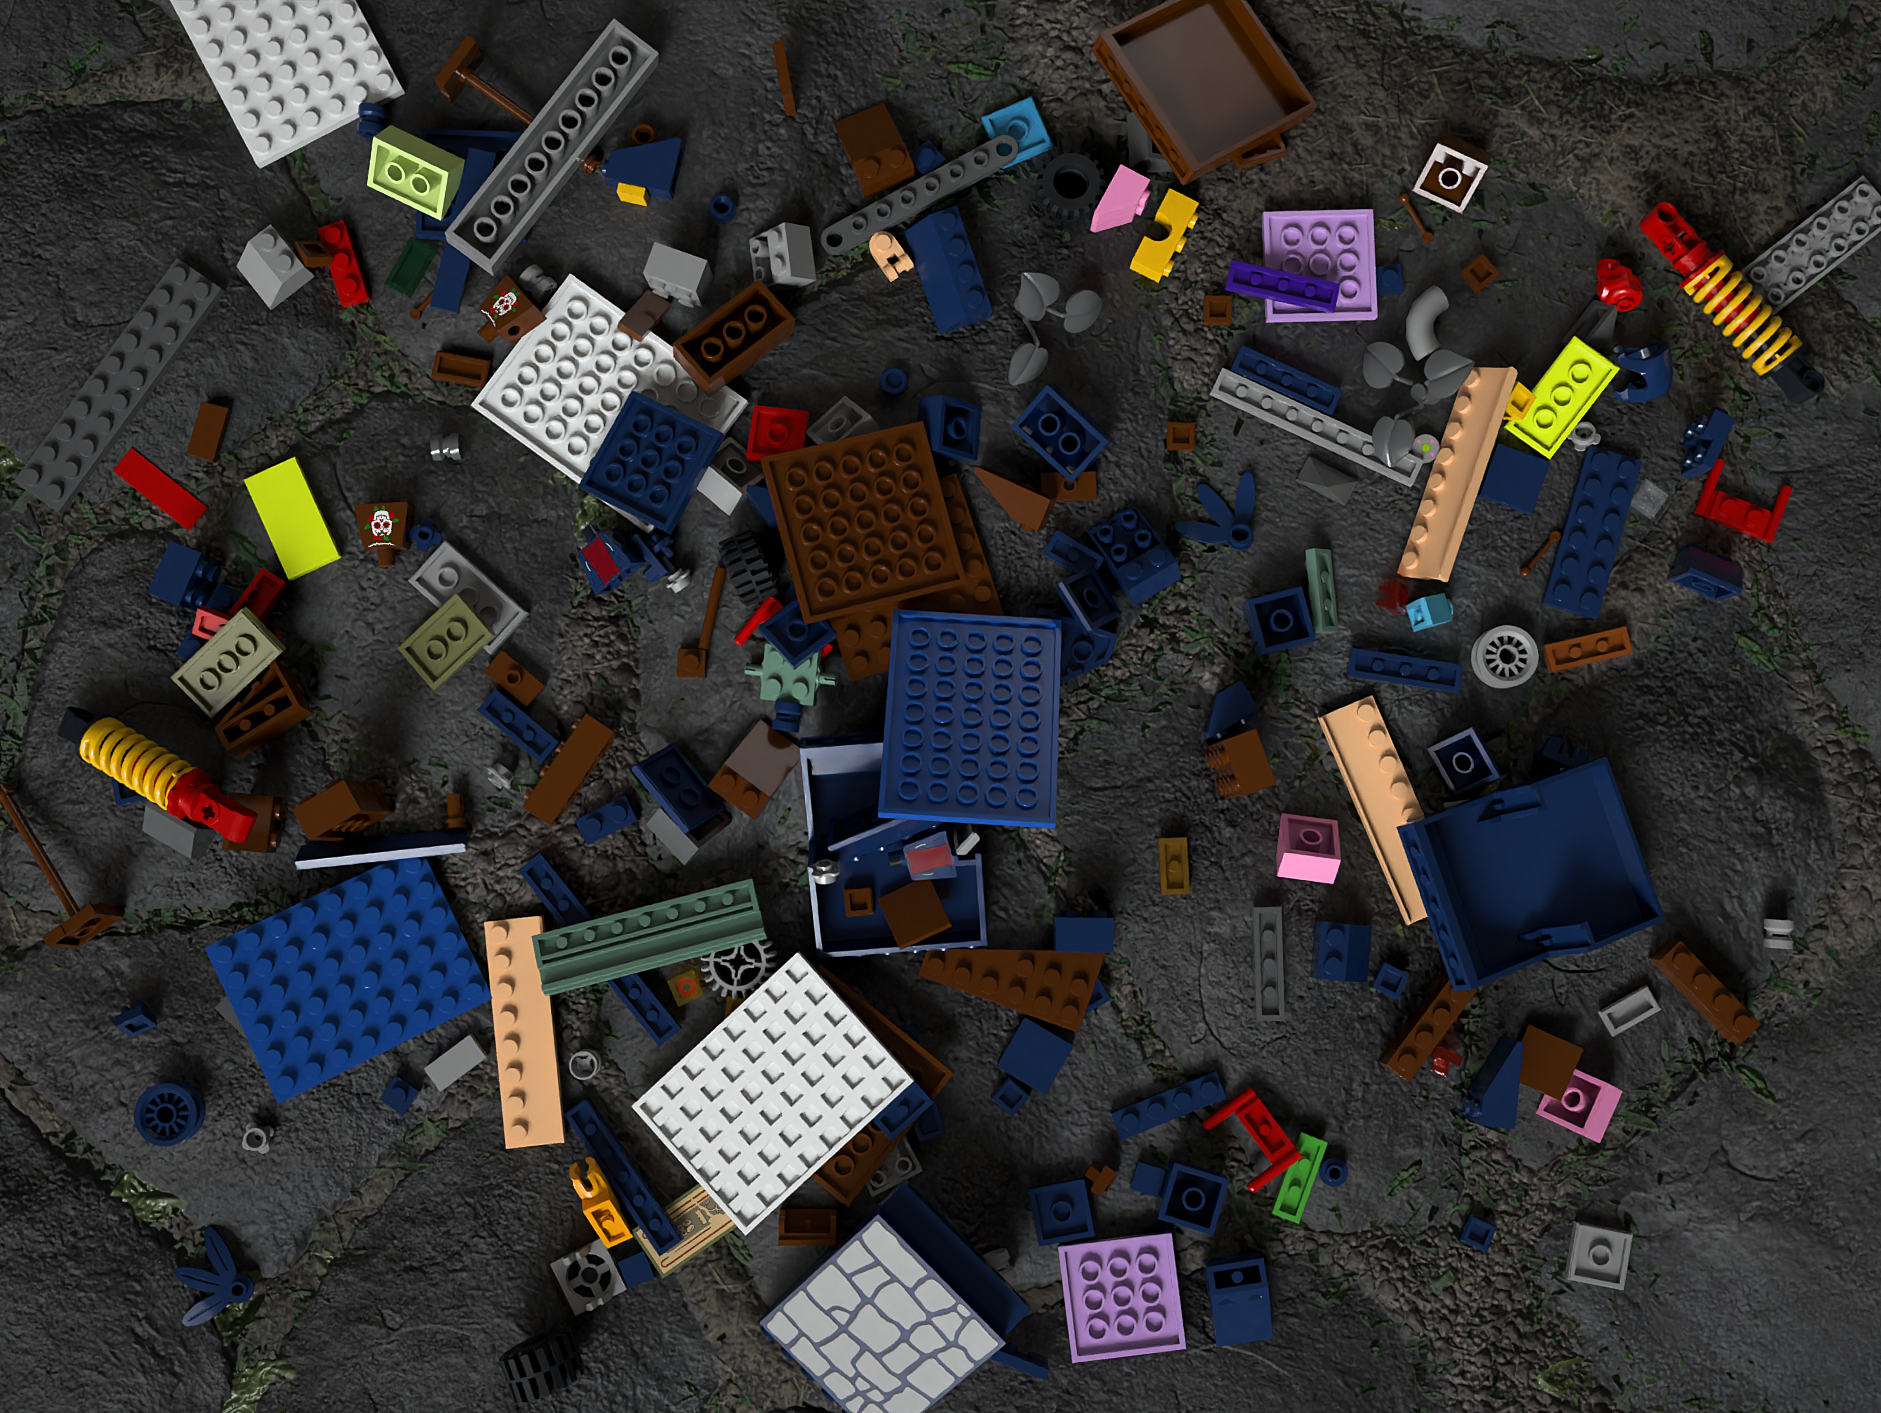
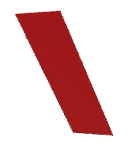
(160, 489)

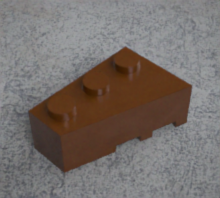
(264, 713)

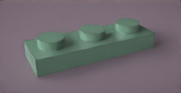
(1321, 590)

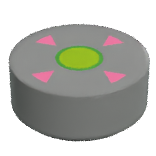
(1425, 447)

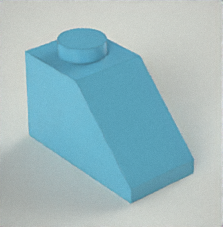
(1429, 612)

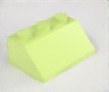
(414, 171)

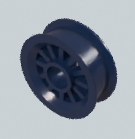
(146, 1102)

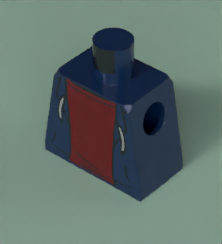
(608, 558)
(926, 855)

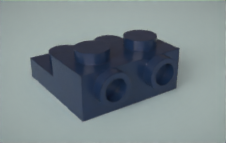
(1705, 440)

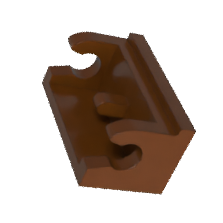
(807, 1226)

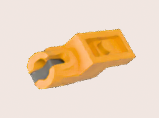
(599, 1202)

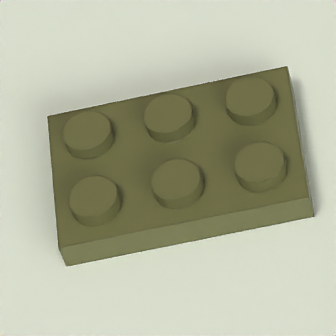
(447, 641)

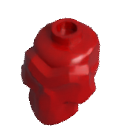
(1618, 285)

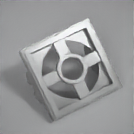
(577, 1302)

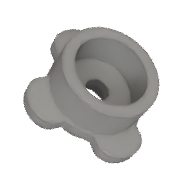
(1586, 429)
(679, 580)
(500, 776)
(824, 871)
(250, 1141)

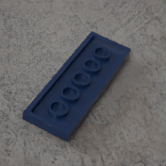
(1591, 532)

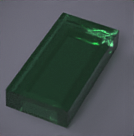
(410, 267)

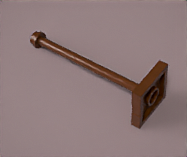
(460, 71)
(83, 923)

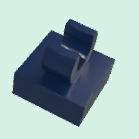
(135, 1020)

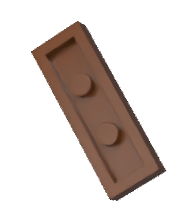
(1587, 649)

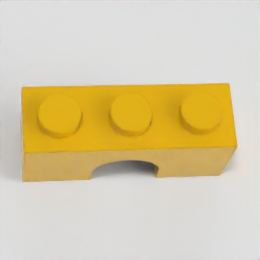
(1175, 214)

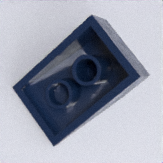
(1495, 1089)

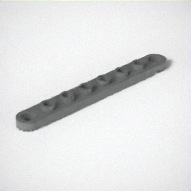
(920, 195)

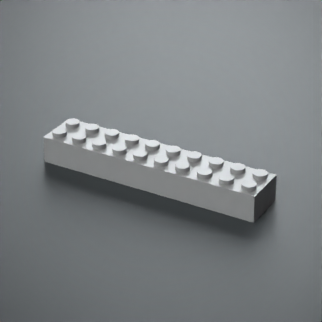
(552, 147)

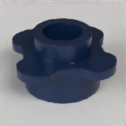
(433, 536)

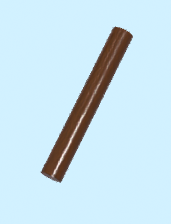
(712, 608)

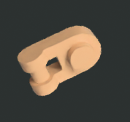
(883, 248)

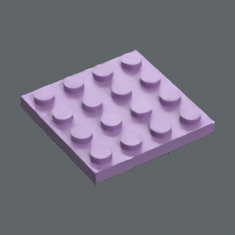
(1326, 247)
(1121, 1296)

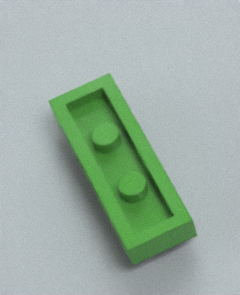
(1299, 1178)

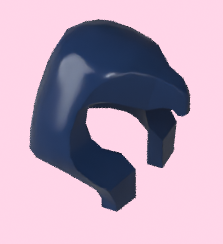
(1655, 365)

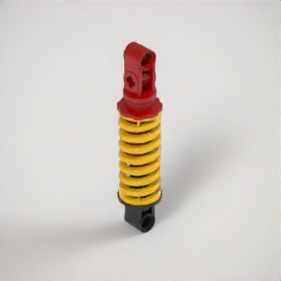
(1733, 305)
(154, 773)

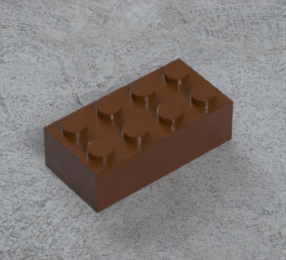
(733, 338)
(1240, 765)
(342, 810)

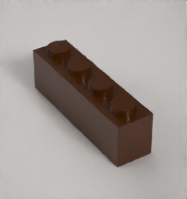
(569, 770)
(1704, 991)
(1425, 1028)

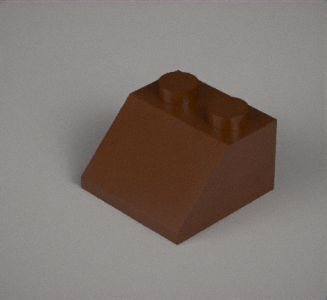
(1452, 172)
(265, 833)

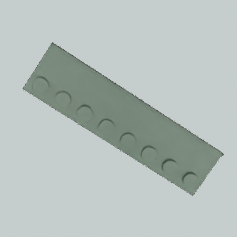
(648, 937)

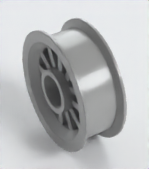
(1517, 635)

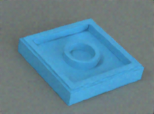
(1024, 125)

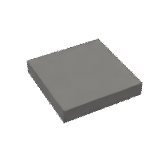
(1598, 1255)

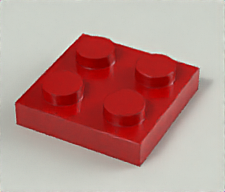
(776, 431)

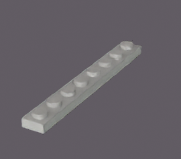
(1310, 425)

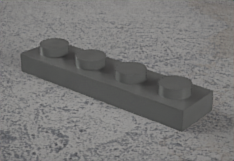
(1268, 964)

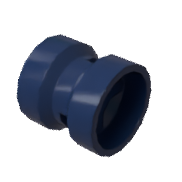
(371, 119)
(785, 723)

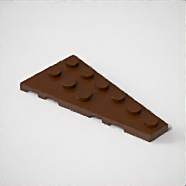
(1029, 981)

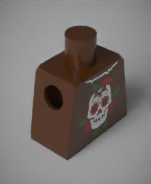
(509, 312)
(385, 529)

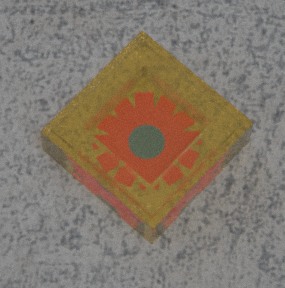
(686, 987)

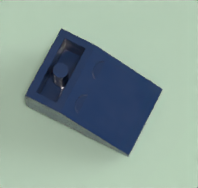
(1135, 555)
(1238, 1298)

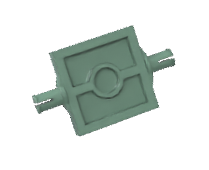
(784, 683)

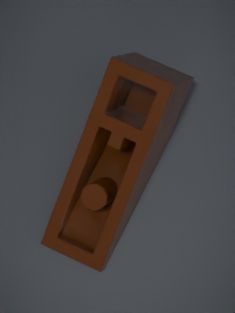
(1020, 500)

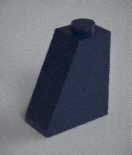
(647, 165)

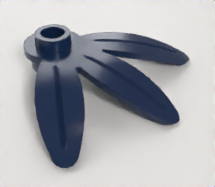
(1230, 525)
(208, 1281)

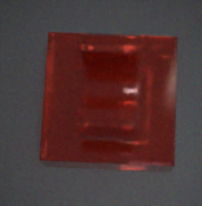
(1396, 599)
(1443, 1059)

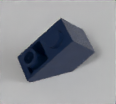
(1228, 708)

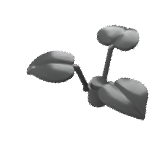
(1035, 296)
(1445, 375)

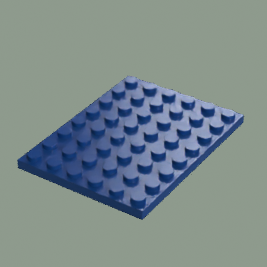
(972, 719)
(348, 974)

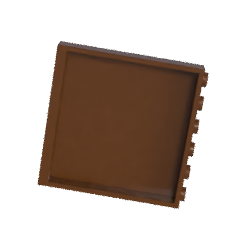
(1203, 81)

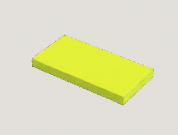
(1563, 397)
(292, 518)

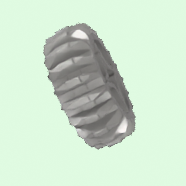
(737, 975)

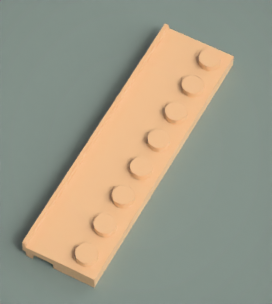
(1457, 474)
(1378, 791)
(524, 1035)

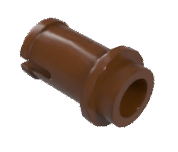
(456, 811)

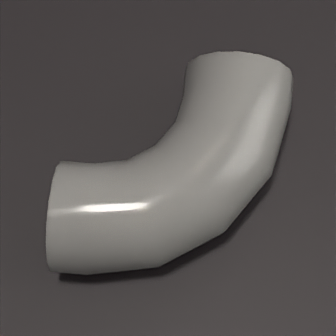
(1421, 321)

